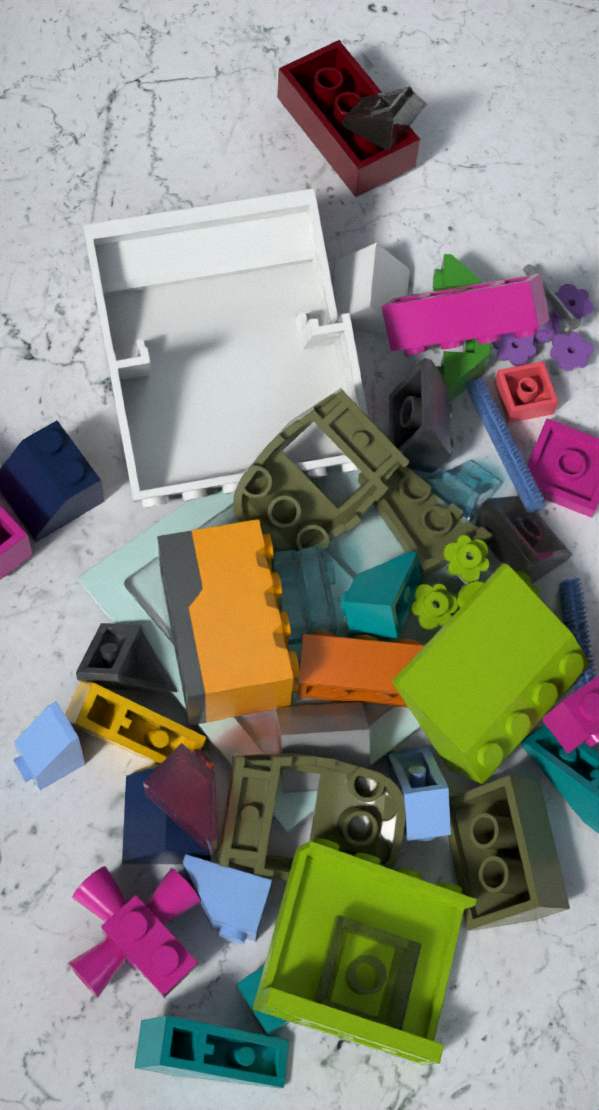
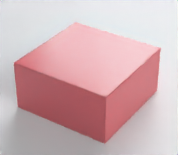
(525, 392)

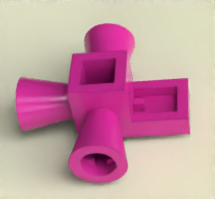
(135, 932)

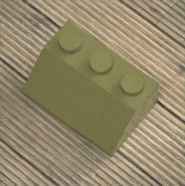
(505, 853)

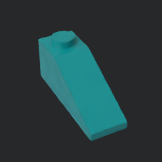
(572, 774)
(211, 1052)

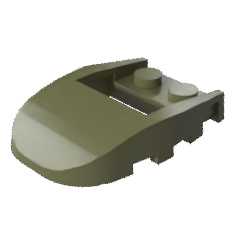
(290, 503)
(352, 808)

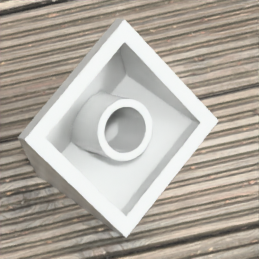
(366, 283)

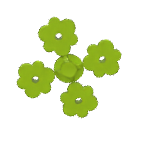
(469, 572)

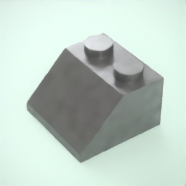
(422, 418)

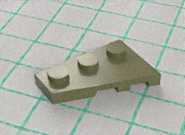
(422, 519)

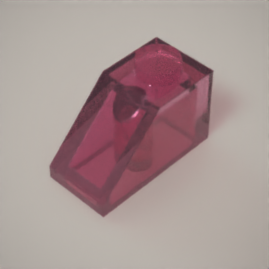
(187, 793)

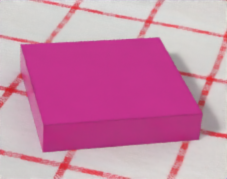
(567, 467)

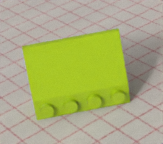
(490, 675)

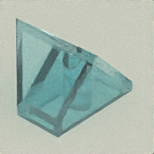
(464, 486)

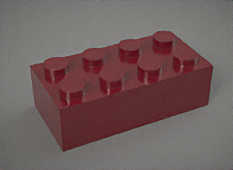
(319, 94)

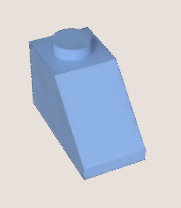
(48, 748)
(423, 793)
(229, 898)

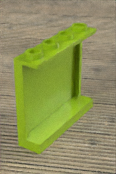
(397, 901)

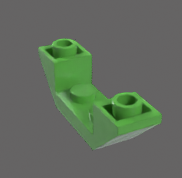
(472, 362)

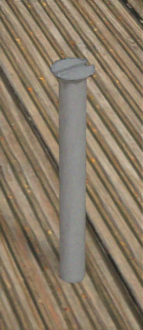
(555, 301)

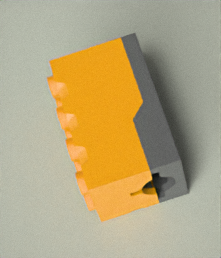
(227, 621)

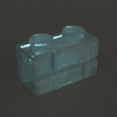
(307, 592)

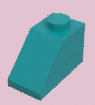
(382, 597)

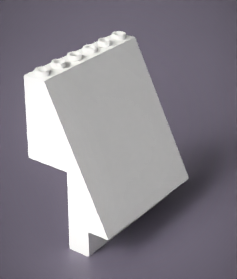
(219, 339)

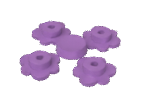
(568, 350)

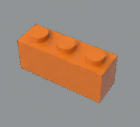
(353, 668)

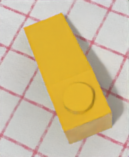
(127, 724)

